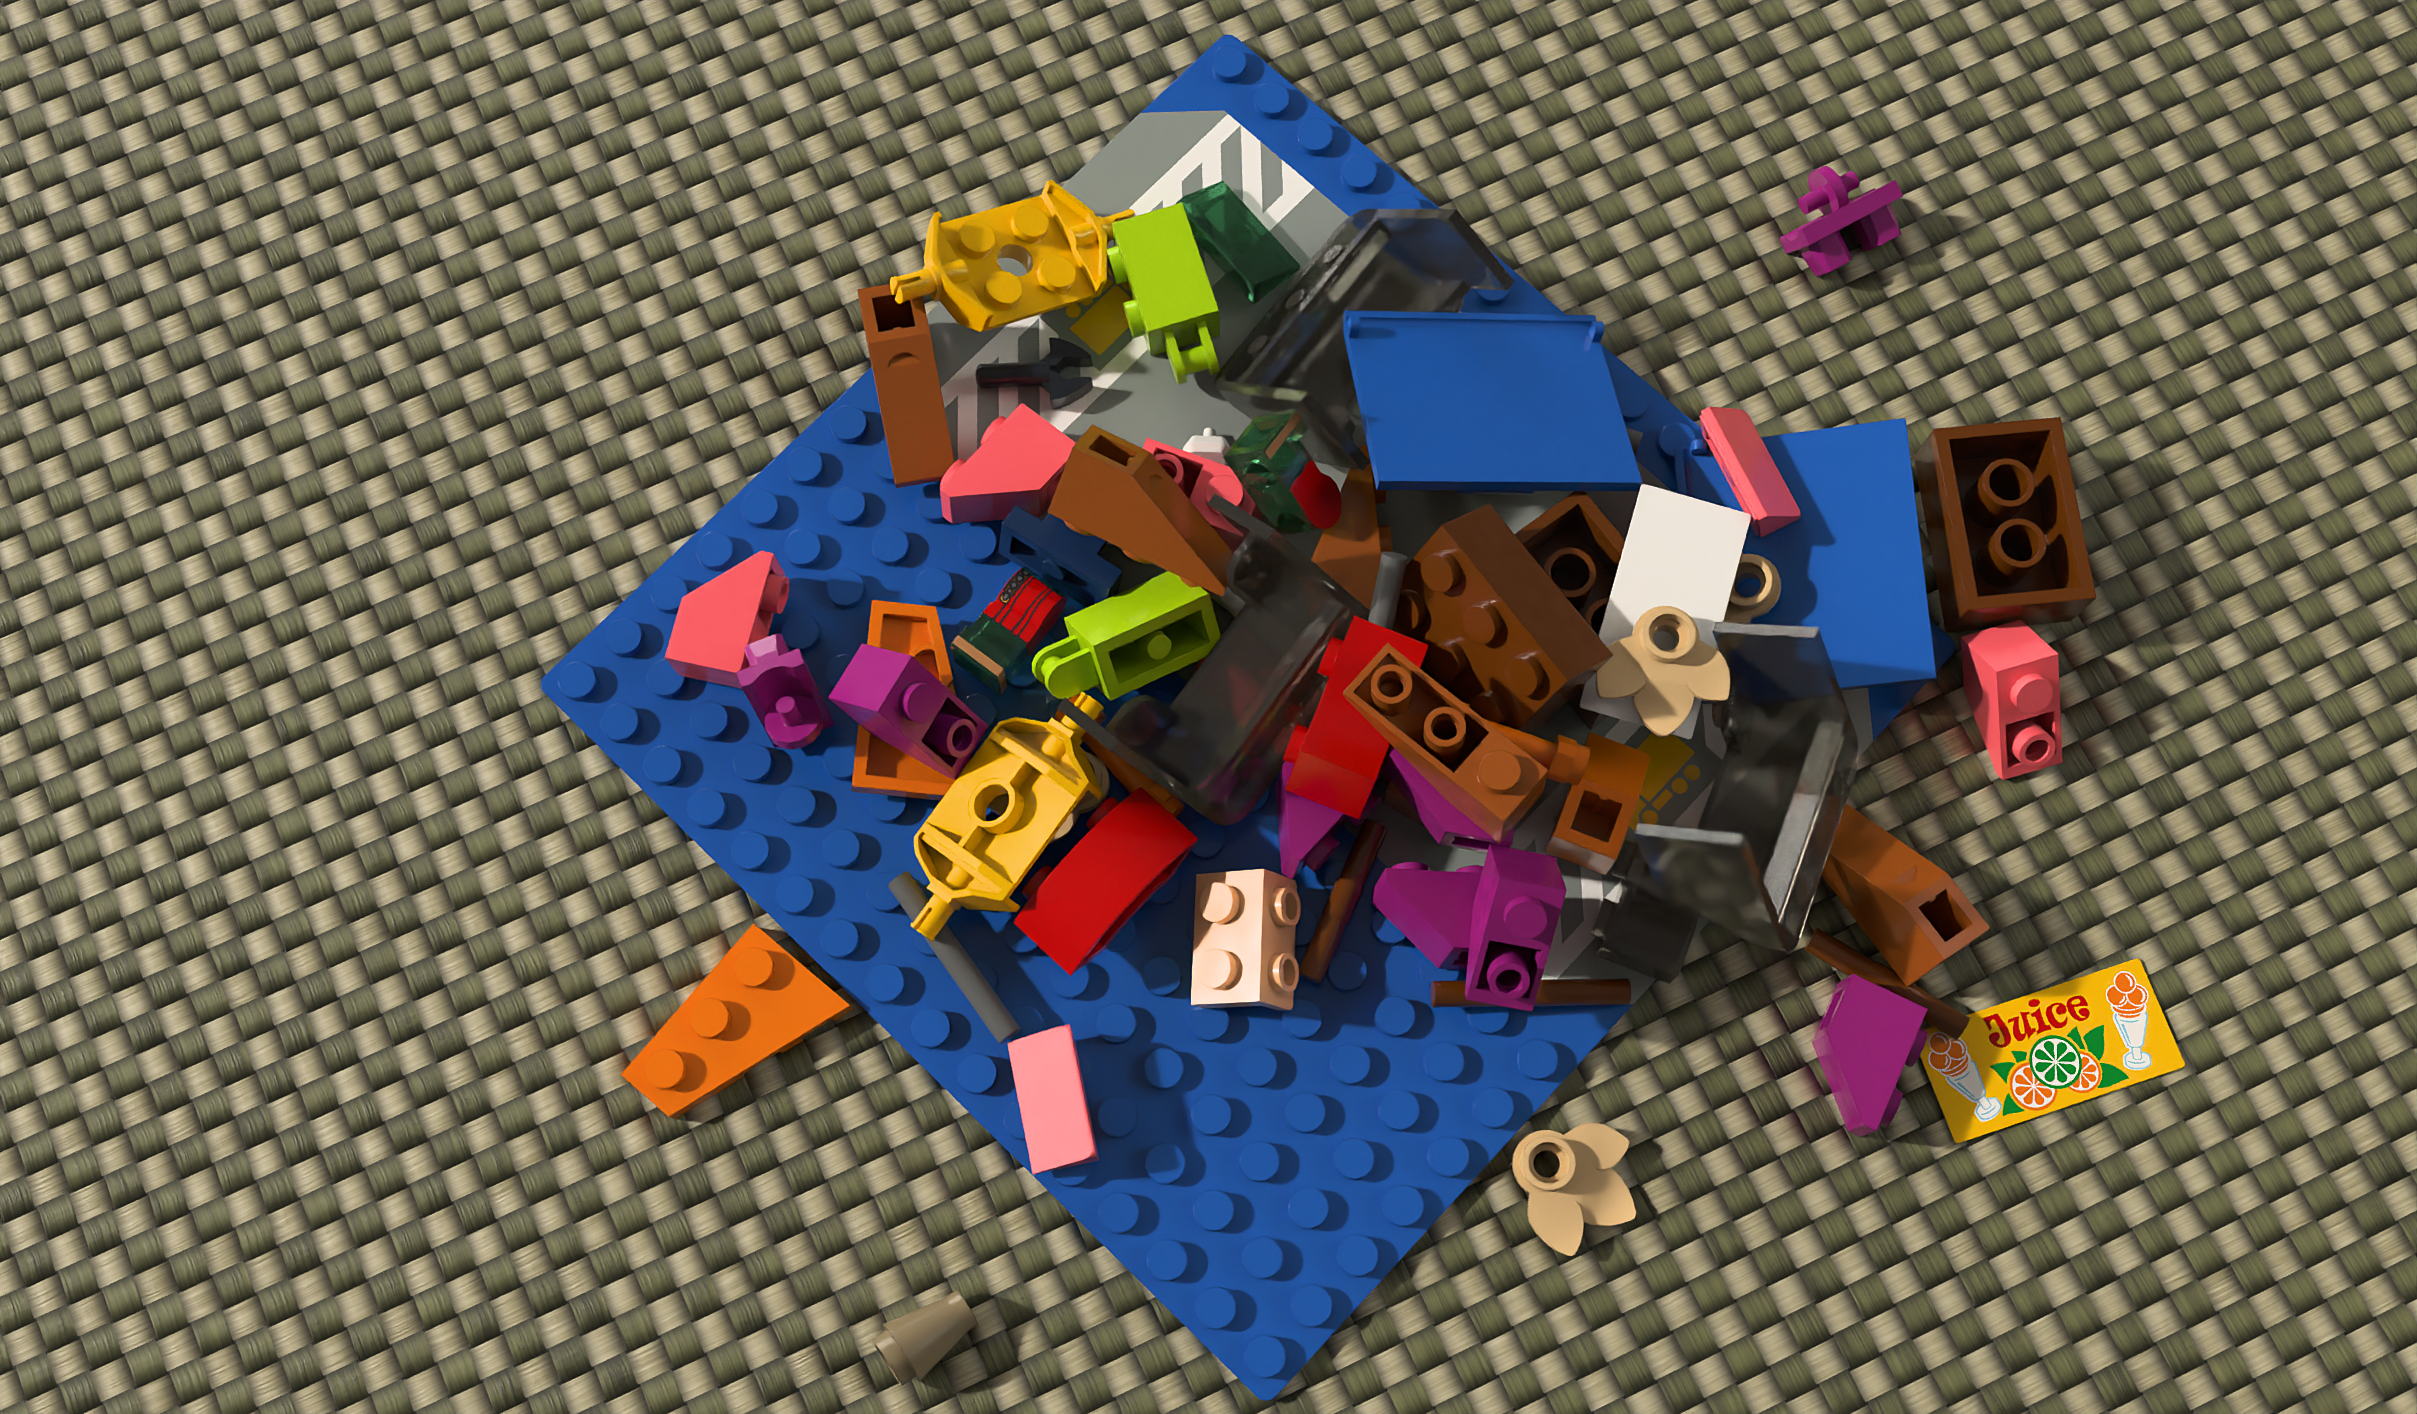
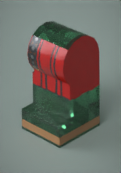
(1283, 475)
(1009, 630)

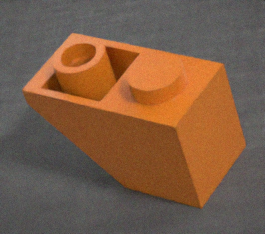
(1600, 806)

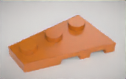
(878, 765)
(734, 1020)

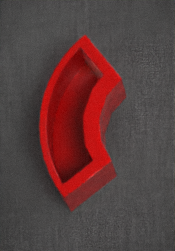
(1341, 750)
(1103, 879)

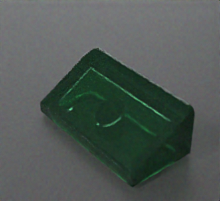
(1237, 241)

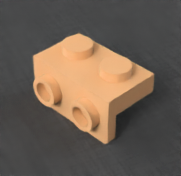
(1245, 940)

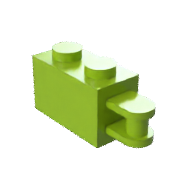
(1167, 288)
(1130, 639)

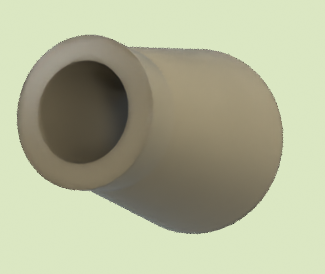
(923, 1337)

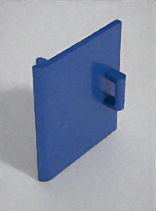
(1488, 402)
(1851, 554)

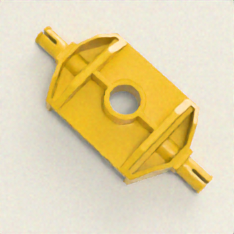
(1048, 234)
(982, 860)

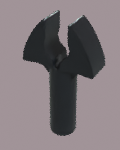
(1042, 373)

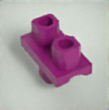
(1868, 213)
(783, 693)

